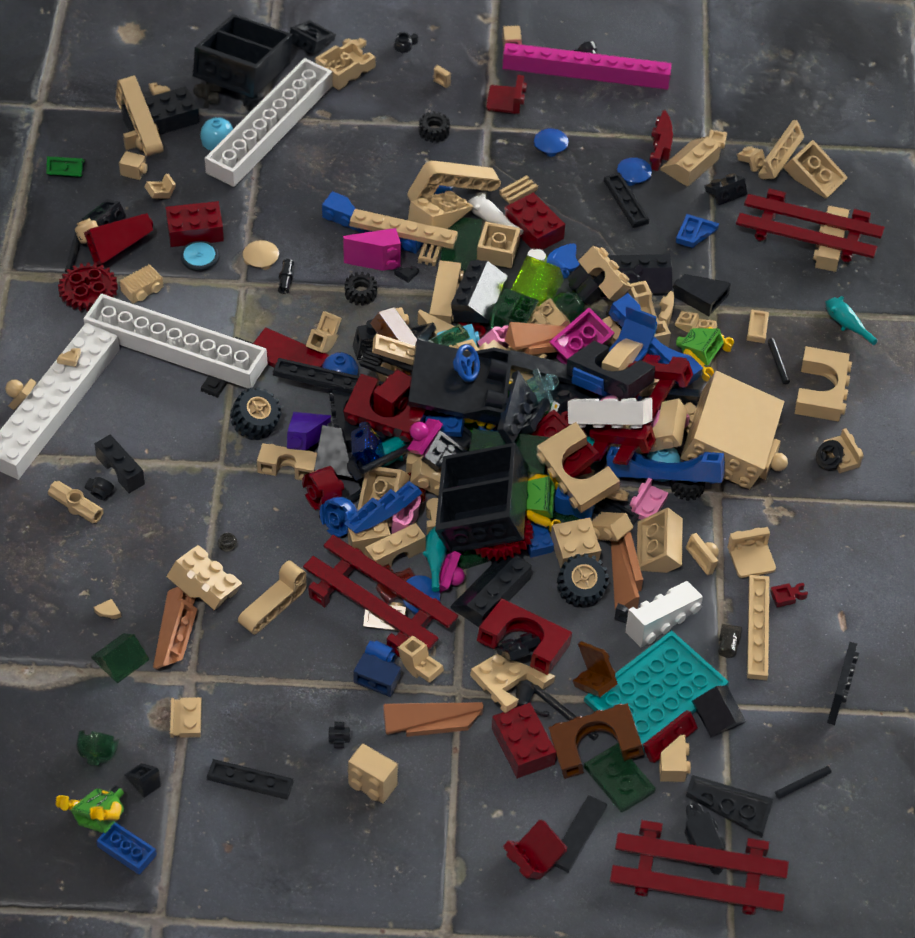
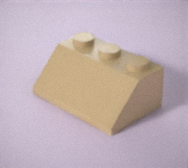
(693, 160)
(660, 542)

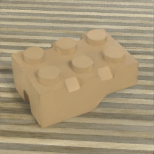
(346, 63)
(203, 578)

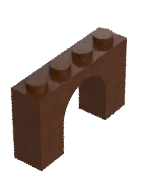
(614, 720)

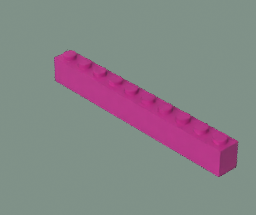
(586, 66)

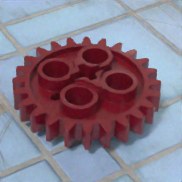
(85, 284)
(504, 550)

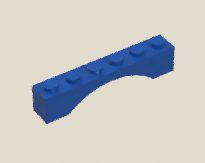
(340, 210)
(618, 314)
(704, 468)

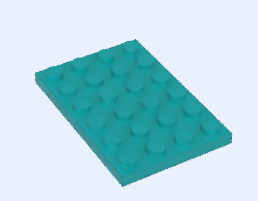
(660, 685)

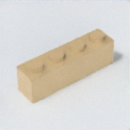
(827, 257)
(445, 289)

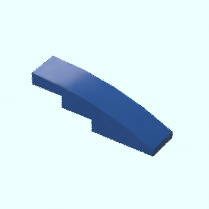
(378, 511)

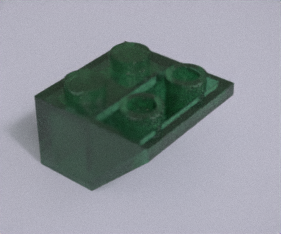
(512, 308)

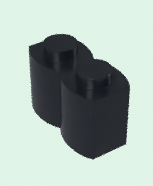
(585, 284)

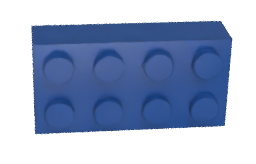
(541, 541)
(126, 848)

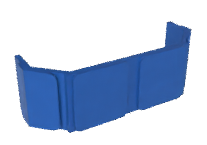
(637, 327)

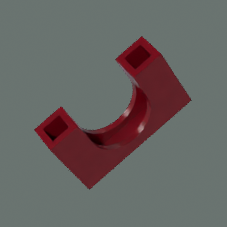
(359, 410)
(509, 618)

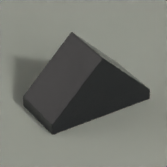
(144, 778)

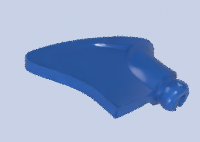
(564, 258)

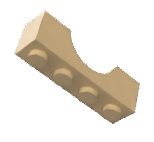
(642, 294)

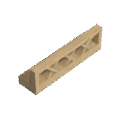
(782, 151)

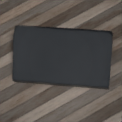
(685, 395)

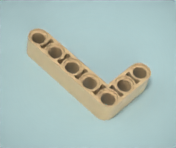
(130, 94)
(453, 175)

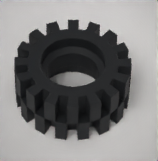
(434, 133)
(360, 281)
(687, 491)

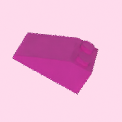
(373, 249)
(580, 333)

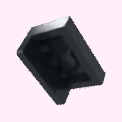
(727, 188)

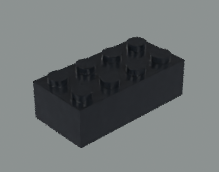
(169, 111)

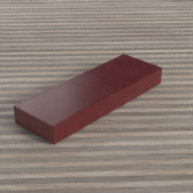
(682, 725)

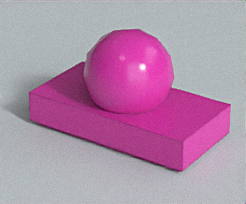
(423, 435)
(450, 573)

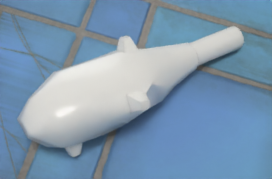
(489, 212)

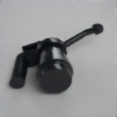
(524, 694)

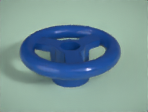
(464, 363)

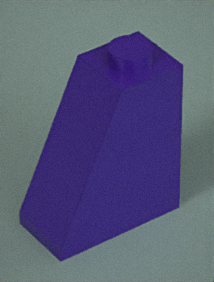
(305, 430)

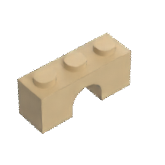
(615, 283)
(274, 457)
(408, 540)

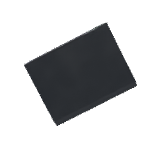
(718, 710)

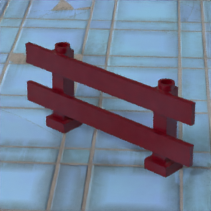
(776, 204)
(629, 439)
(354, 558)
(754, 864)

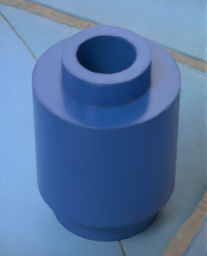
(381, 650)

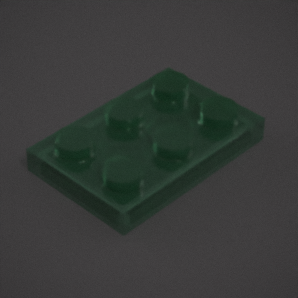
(619, 778)

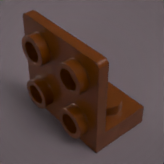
(599, 674)

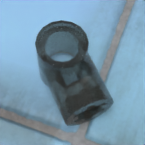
(729, 639)

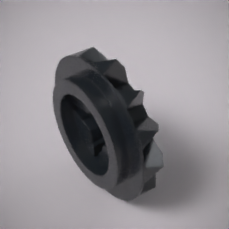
(823, 459)

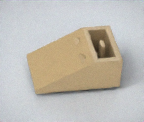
(439, 209)

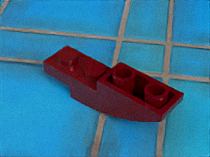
(662, 140)

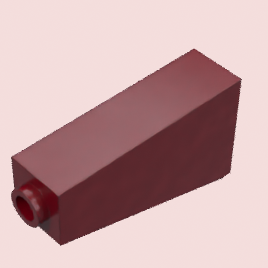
(114, 237)

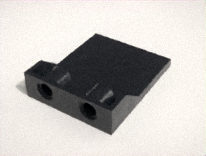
(440, 388)

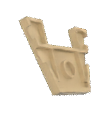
(501, 674)

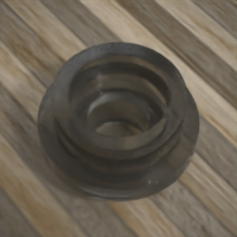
(227, 538)

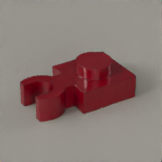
(785, 595)

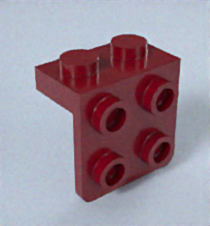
(507, 98)
(536, 851)

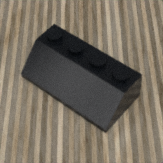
(655, 271)
(478, 292)
(498, 582)

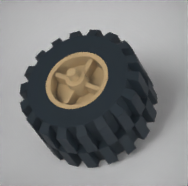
(255, 413)
(582, 580)

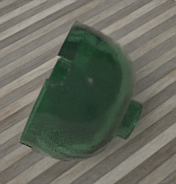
(569, 304)
(96, 747)

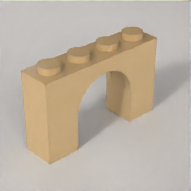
(828, 403)
(669, 427)
(582, 492)

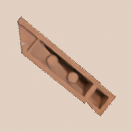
(532, 337)
(626, 572)
(175, 628)
(430, 717)

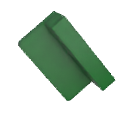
(64, 166)

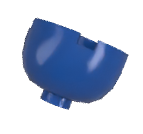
(341, 362)
(336, 513)

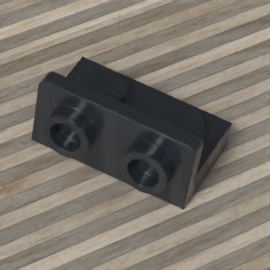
(106, 213)

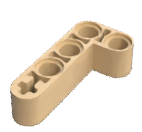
(276, 599)

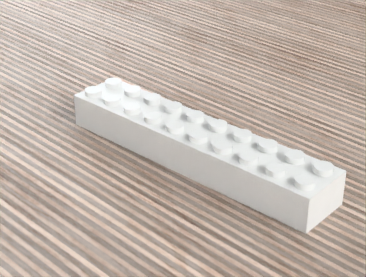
(268, 122)
(179, 341)
(54, 399)

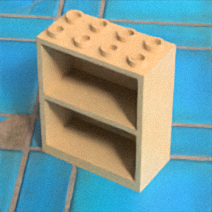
(734, 422)

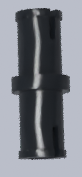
(285, 276)

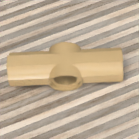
(75, 502)

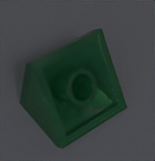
(121, 657)

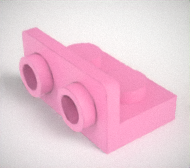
(649, 500)

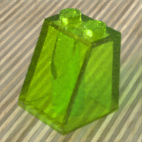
(538, 279)

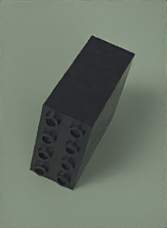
(242, 55)
(482, 498)

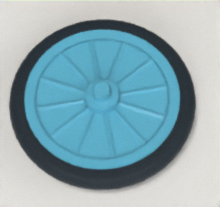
(199, 255)

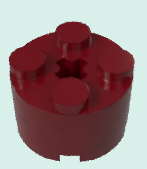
(322, 486)

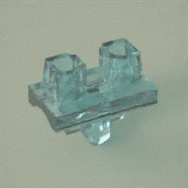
(544, 384)

